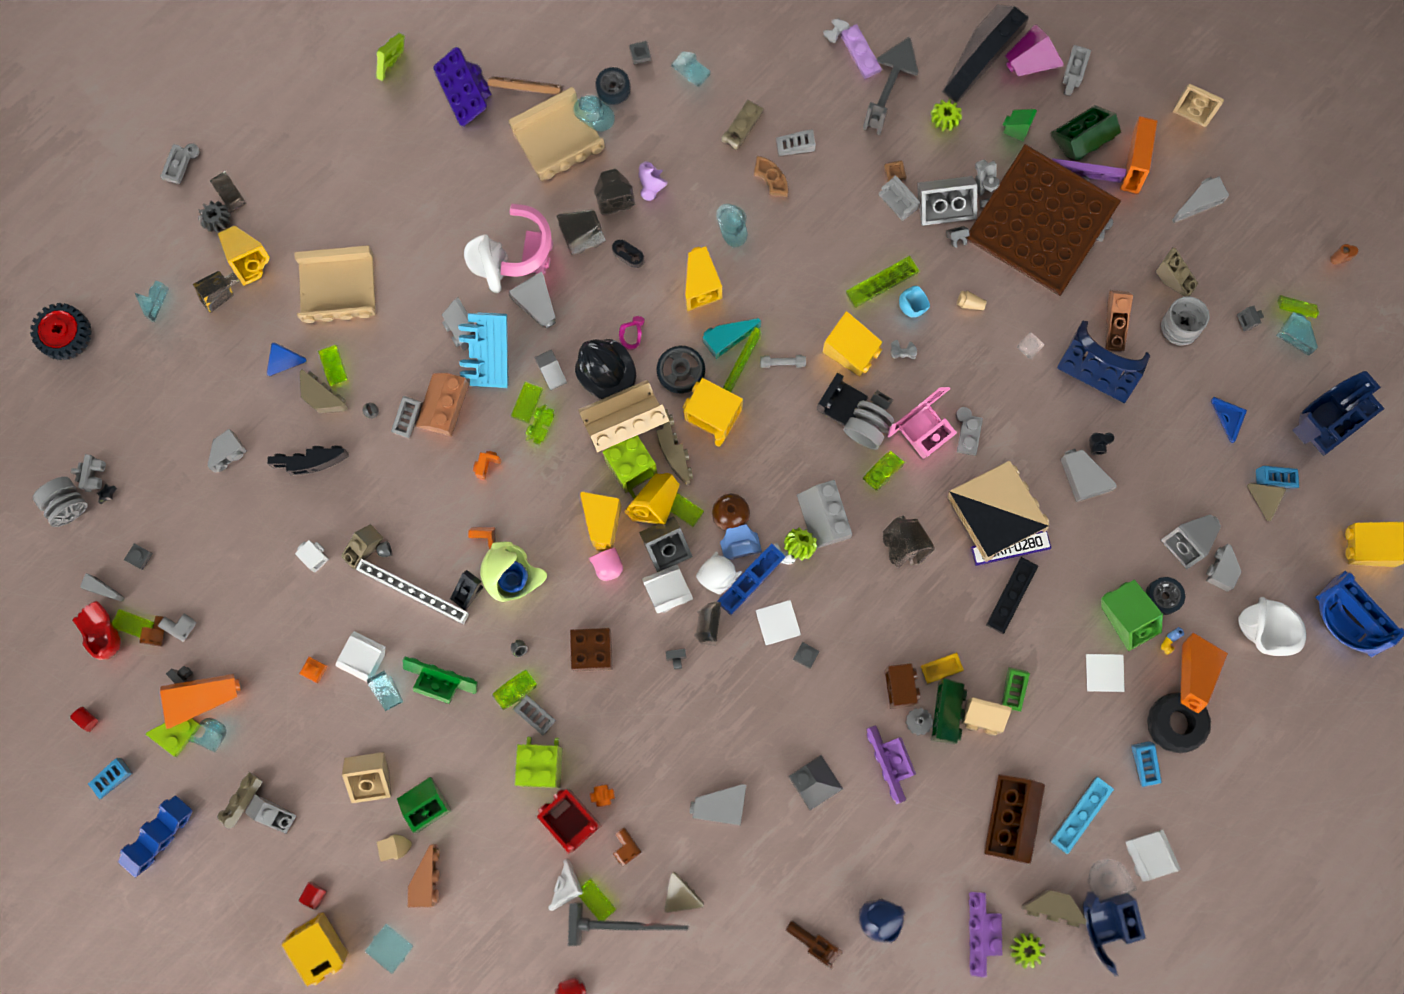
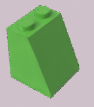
(1132, 614)

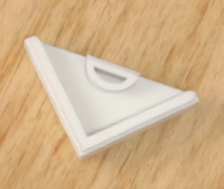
(566, 886)

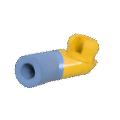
(1170, 638)

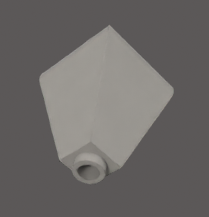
(535, 300)
(1192, 540)

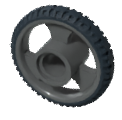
(676, 354)

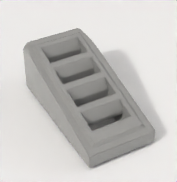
(803, 148)
(400, 414)
(96, 586)
(522, 702)

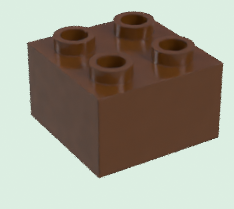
(591, 649)
(901, 686)

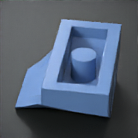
(740, 542)

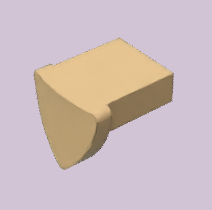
(393, 847)

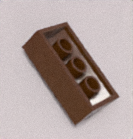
(1014, 819)

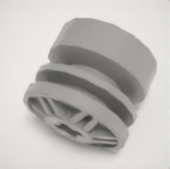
(1190, 313)
(868, 425)
(60, 501)

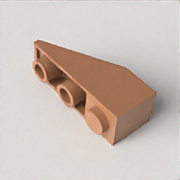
(1118, 319)
(422, 887)

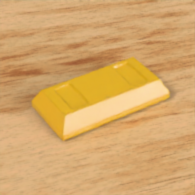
(942, 668)

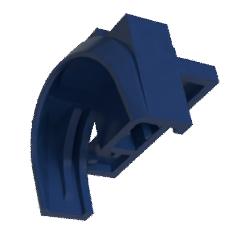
(1332, 415)

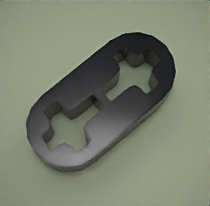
(630, 250)

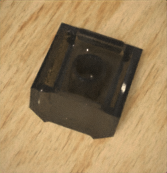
(708, 623)

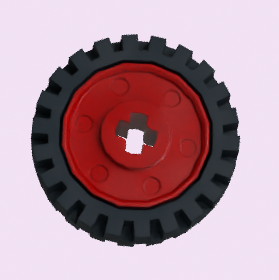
(59, 318)

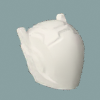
(717, 574)

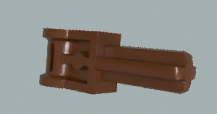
(818, 946)

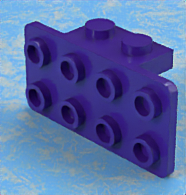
(462, 85)

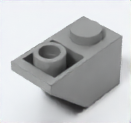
(225, 450)
(1225, 569)
(270, 814)

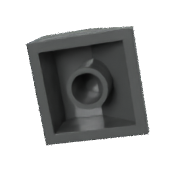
(666, 544)

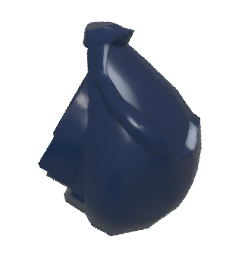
(881, 920)

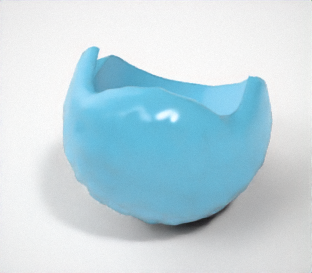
(914, 302)

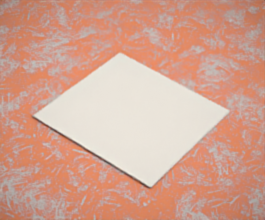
(778, 622)
(1105, 672)

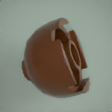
(730, 511)

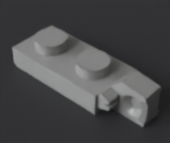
(1075, 68)

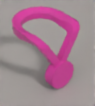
(638, 321)

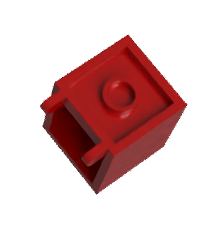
(573, 825)

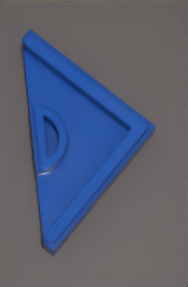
(1230, 417)

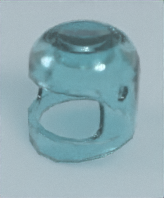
(213, 736)

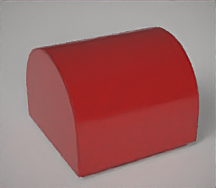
(84, 719)
(312, 896)

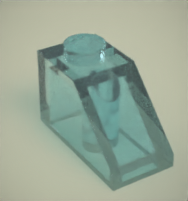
(1298, 333)

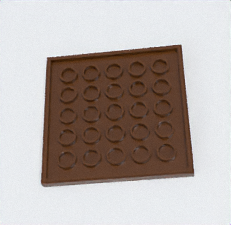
(1042, 219)

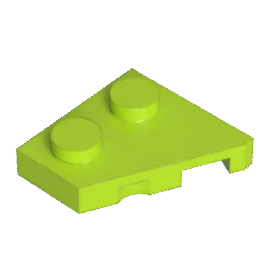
(388, 54)
(174, 738)

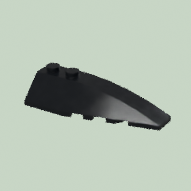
(984, 47)

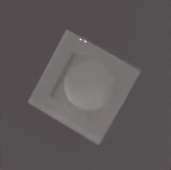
(1030, 345)

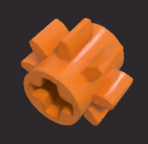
(602, 795)

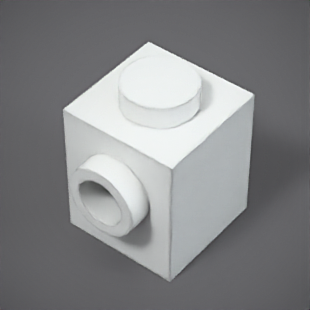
(312, 555)

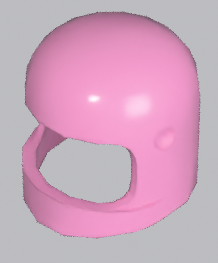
(607, 564)

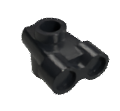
(1099, 441)

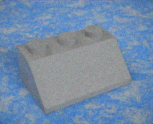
(947, 200)
(825, 514)

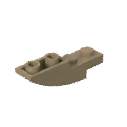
(674, 454)

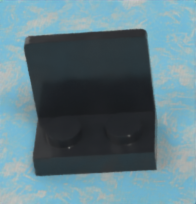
(840, 400)

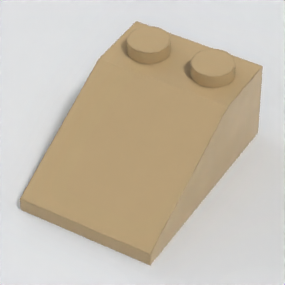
(1197, 105)

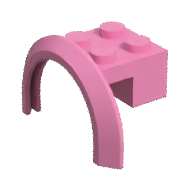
(536, 245)
(924, 427)

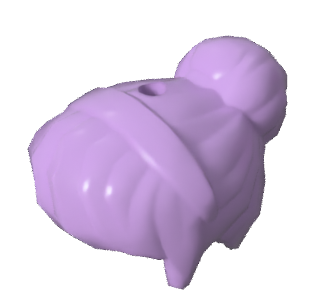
(650, 180)

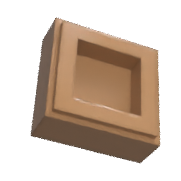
(895, 168)

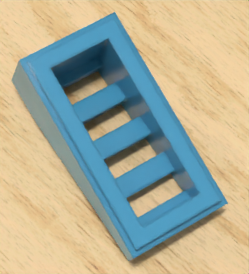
(1265, 477)
(1152, 754)
(123, 769)

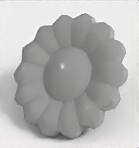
(919, 721)

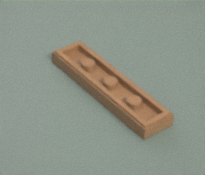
(525, 85)

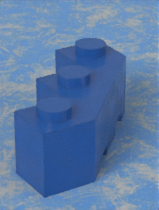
(155, 836)

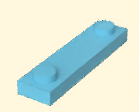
(1082, 815)

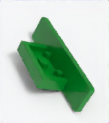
(437, 682)

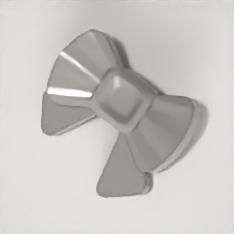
(839, 26)
(896, 351)

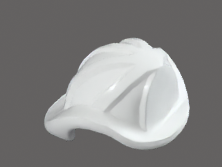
(485, 258)
(1273, 627)

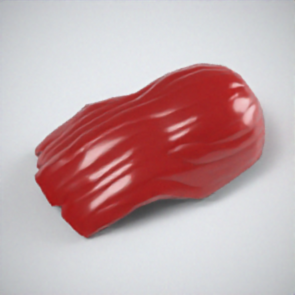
(97, 631)

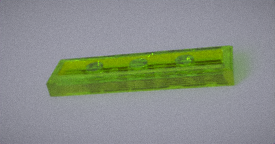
(882, 281)
(742, 360)

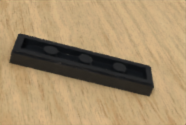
(1012, 595)

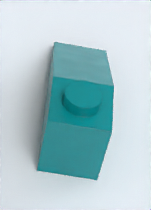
(728, 335)

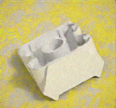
(667, 589)
(361, 656)
(1152, 856)

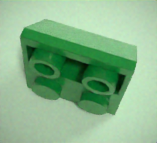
(423, 805)

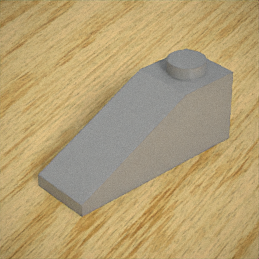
(1209, 194)

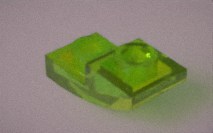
(332, 365)
(883, 470)
(513, 689)

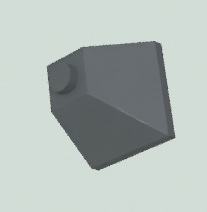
(815, 782)

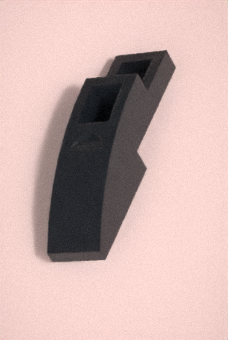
(315, 460)

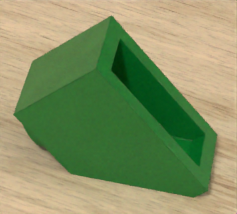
(1019, 123)

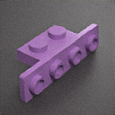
(893, 760)
(984, 934)

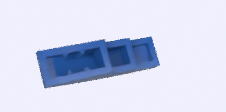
(751, 579)

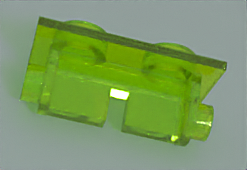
(542, 417)

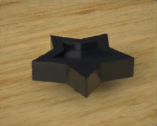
(106, 493)

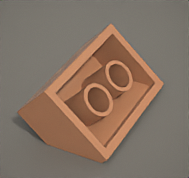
(442, 403)

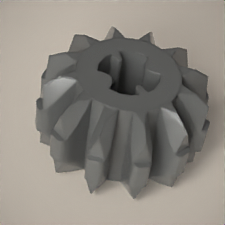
(214, 216)

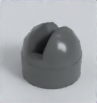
(374, 408)
(384, 549)
(521, 651)

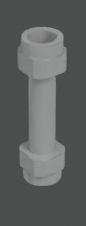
(766, 361)

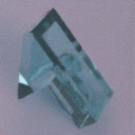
(690, 68)
(152, 304)
(385, 690)

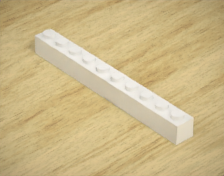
(412, 591)

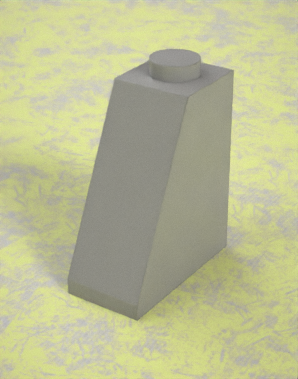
(1085, 475)
(720, 806)

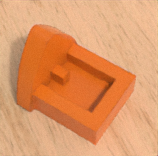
(483, 532)

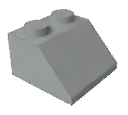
(453, 316)

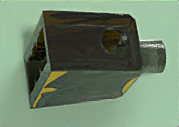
(215, 289)

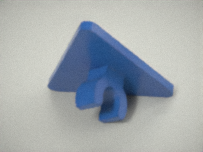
(282, 359)

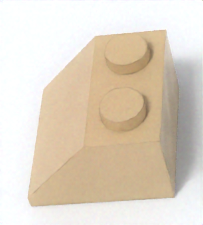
(986, 716)
(366, 777)

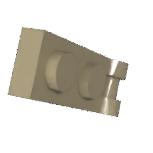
(742, 124)
(239, 800)

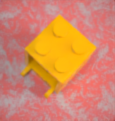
(712, 409)
(313, 945)

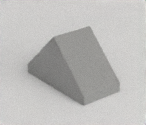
(551, 370)

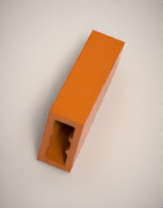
(1139, 155)
(1200, 671)
(195, 697)

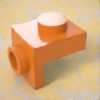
(481, 466)

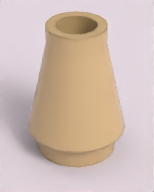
(970, 301)

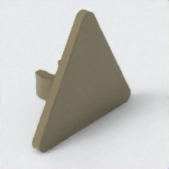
(1267, 498)
(681, 896)

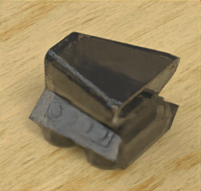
(613, 192)
(581, 230)
(907, 541)

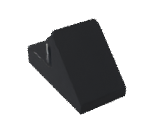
(466, 590)

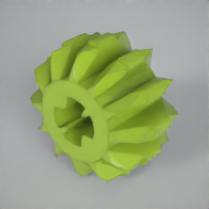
(942, 109)
(800, 543)
(1024, 943)

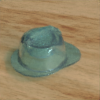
(594, 112)
(732, 224)

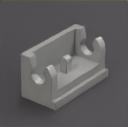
(899, 198)

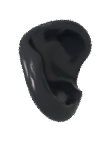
(605, 367)

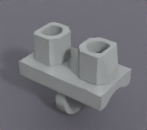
(986, 176)
(86, 473)

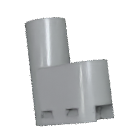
(180, 629)

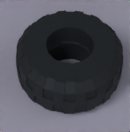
(1162, 733)

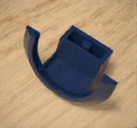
(1111, 921)

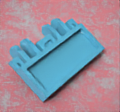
(489, 347)

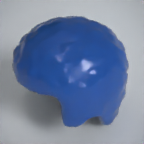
(513, 578)

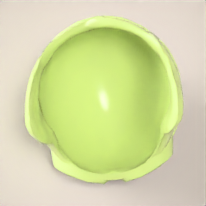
(497, 561)

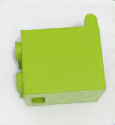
(630, 463)
(538, 765)

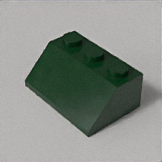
(1086, 132)
(948, 712)

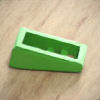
(1022, 690)

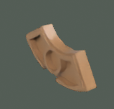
(772, 176)

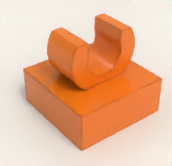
(313, 669)

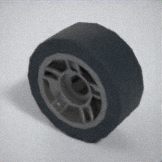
(617, 78)
(1172, 589)

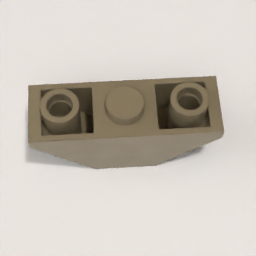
(1176, 274)
(320, 395)
(1056, 907)

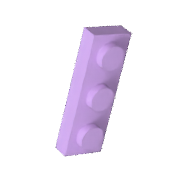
(860, 51)

